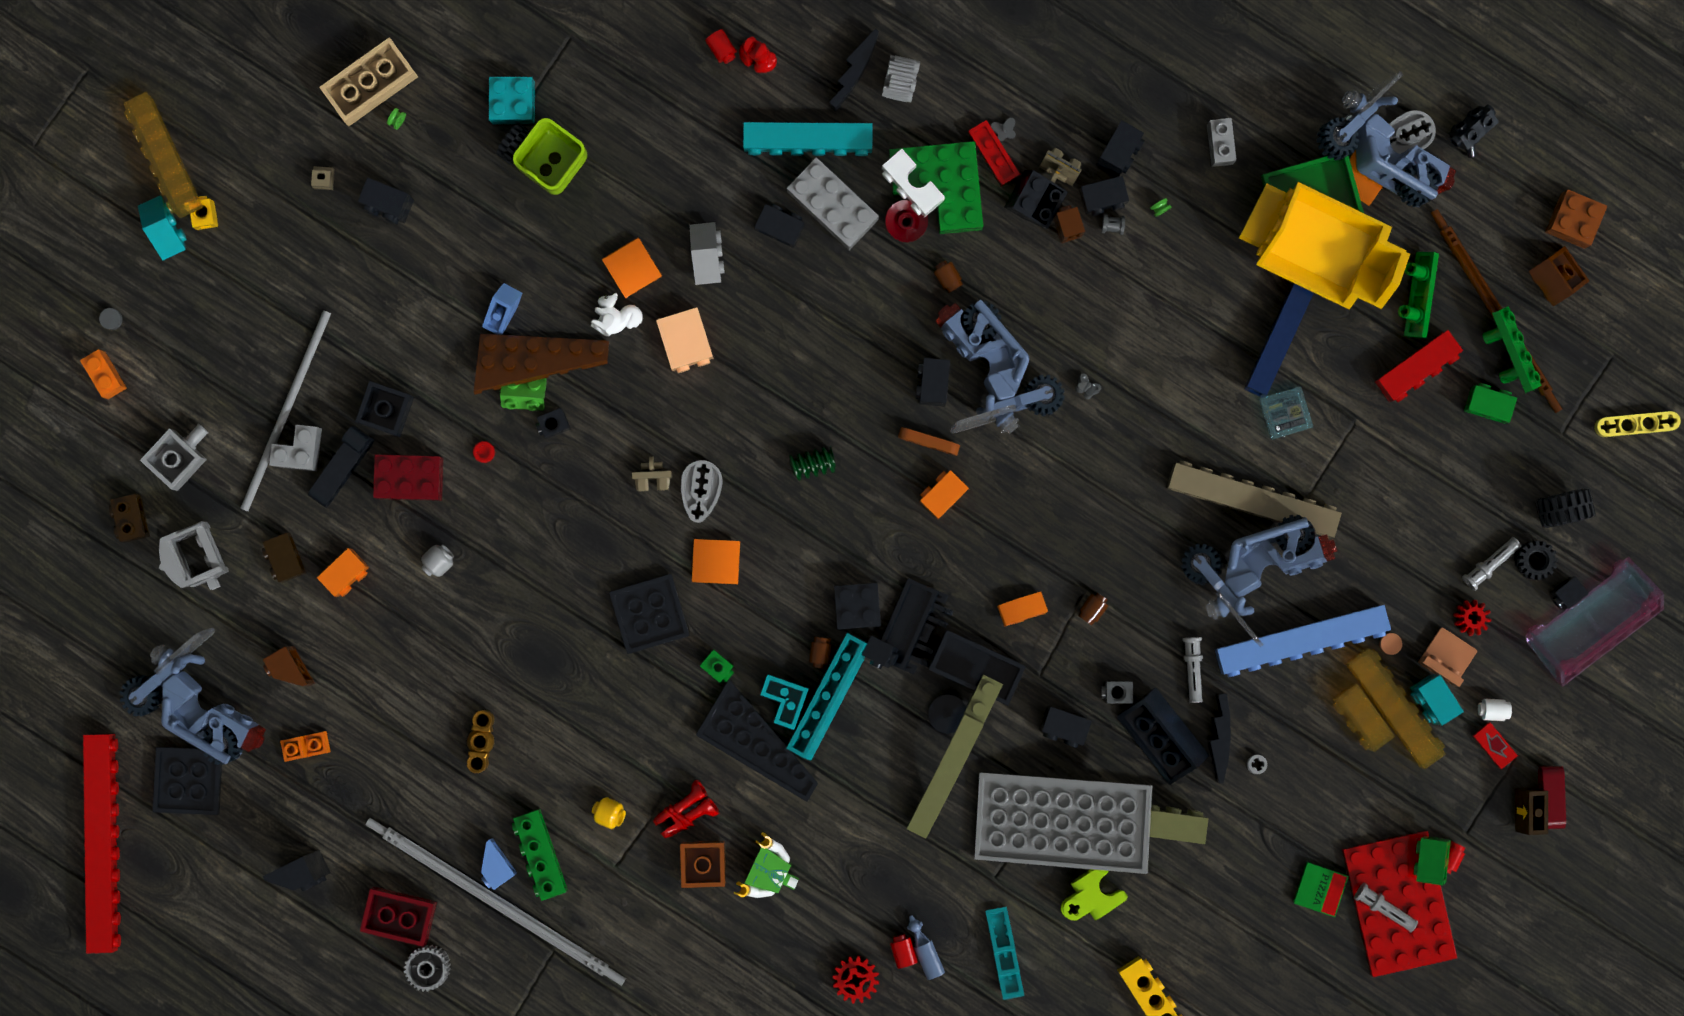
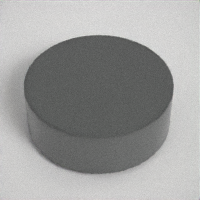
(110, 319)

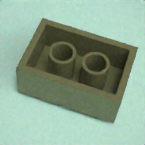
(1178, 826)

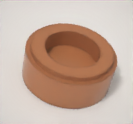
(1390, 644)

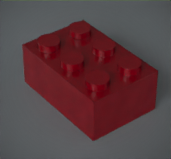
(408, 477)
(398, 916)

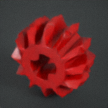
(1467, 623)

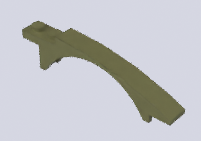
(955, 756)

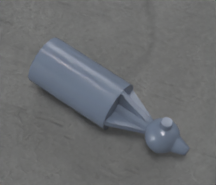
(925, 951)

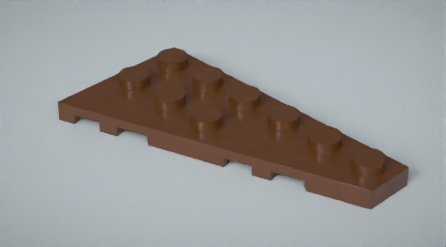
(525, 359)

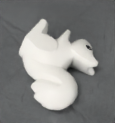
(613, 320)

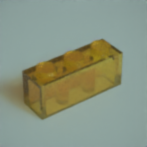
(1363, 718)

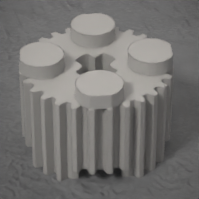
(900, 78)
(418, 975)

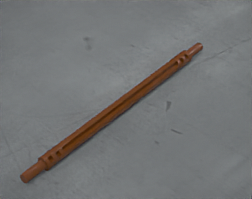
(1485, 293)

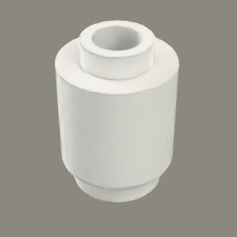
(1494, 709)

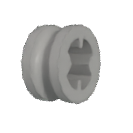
(1261, 759)

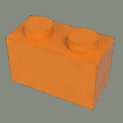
(103, 374)
(943, 494)
(343, 573)

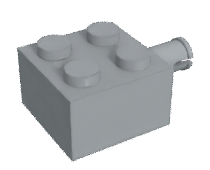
(175, 457)

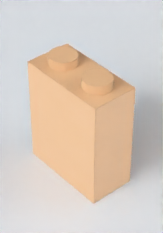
(685, 340)

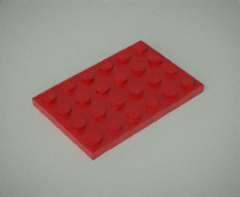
(1389, 870)

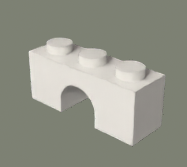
(923, 199)

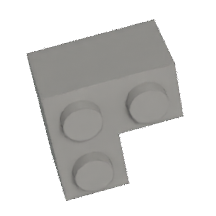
(705, 253)
(303, 453)

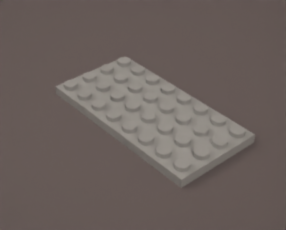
(1063, 822)

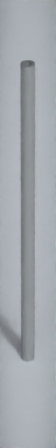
(285, 410)

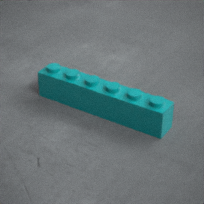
(808, 137)
(828, 698)

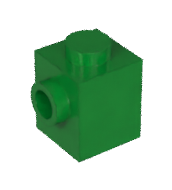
(717, 666)

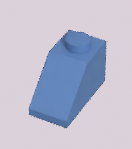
(502, 309)
(495, 866)

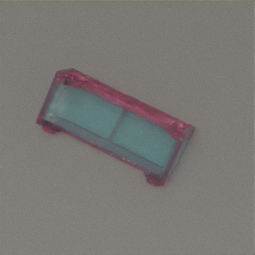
(1596, 622)

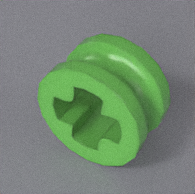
(396, 118)
(1161, 207)

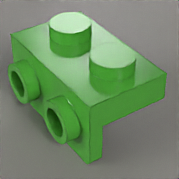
(524, 396)

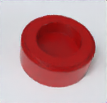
(484, 452)

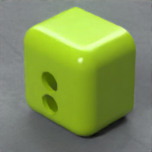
(535, 151)

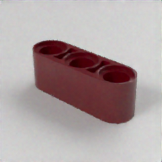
(1553, 780)

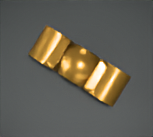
(476, 751)

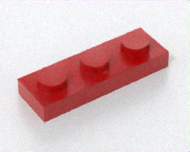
(994, 153)

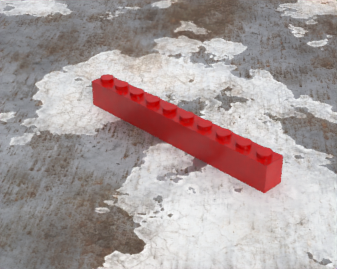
(101, 843)

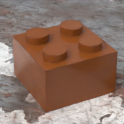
(1576, 219)
(703, 864)

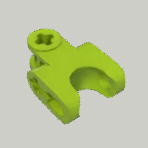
(1090, 898)

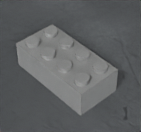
(832, 203)

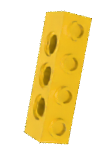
(1131, 973)

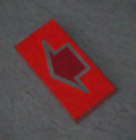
(1494, 745)

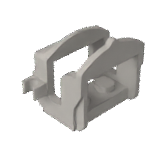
(175, 564)

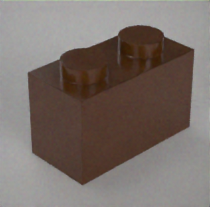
(1069, 224)

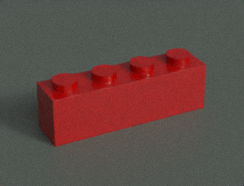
(1419, 366)

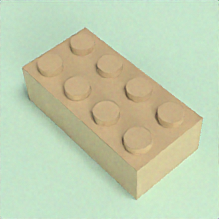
(368, 82)

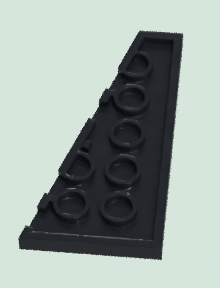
(746, 736)

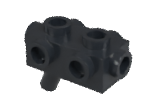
(1473, 128)

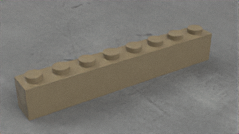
(1250, 499)

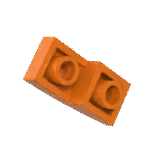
(1022, 608)
(305, 746)

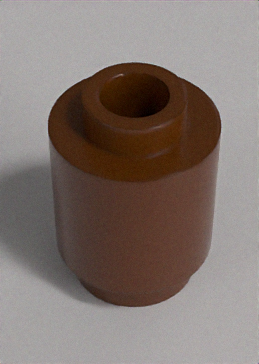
(948, 276)
(1093, 608)
(820, 652)

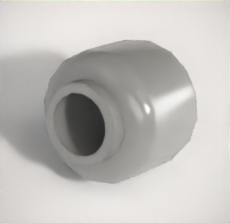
(437, 560)

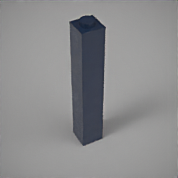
(1278, 340)

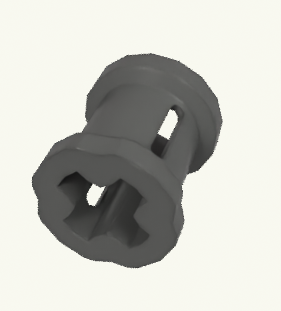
(1113, 224)

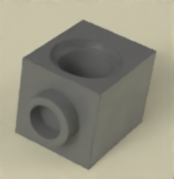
(1127, 692)

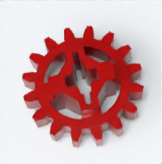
(845, 982)

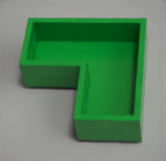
(955, 175)
(1324, 175)

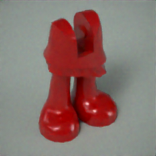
(752, 51)
(681, 820)

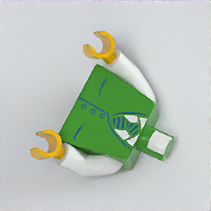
(768, 871)

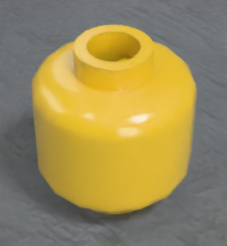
(608, 813)

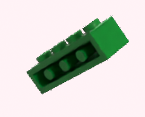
(540, 855)

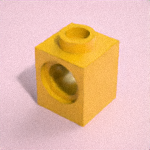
(207, 221)

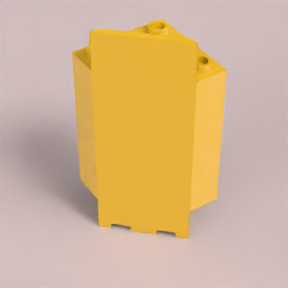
(1325, 246)

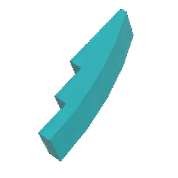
(1004, 953)

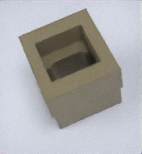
(327, 183)

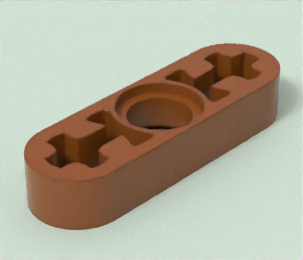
(929, 441)

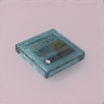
(1286, 413)

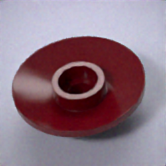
(895, 227)

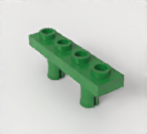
(1421, 294)
(1514, 342)

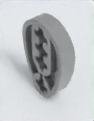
(1404, 124)
(689, 484)

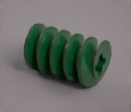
(813, 463)

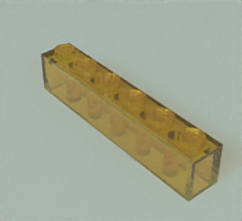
(163, 155)
(1395, 708)

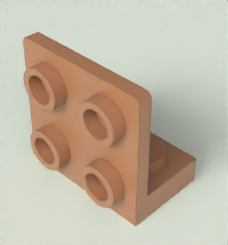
(1448, 657)

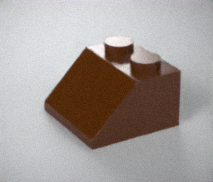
(1558, 276)
(288, 667)

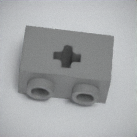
(1221, 142)

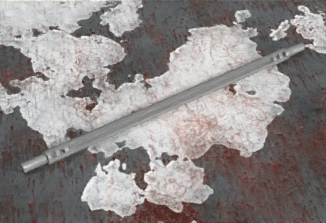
(495, 901)

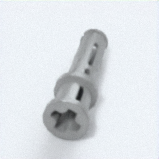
(1484, 569)
(1195, 696)
(1377, 902)

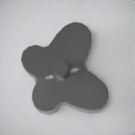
(1004, 130)
(1086, 388)

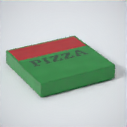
(1320, 889)

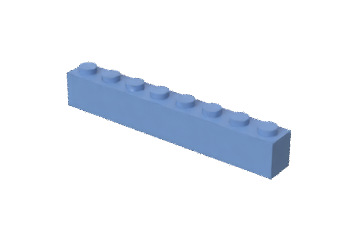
(1303, 639)

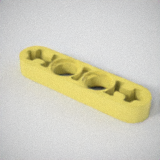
(1637, 424)

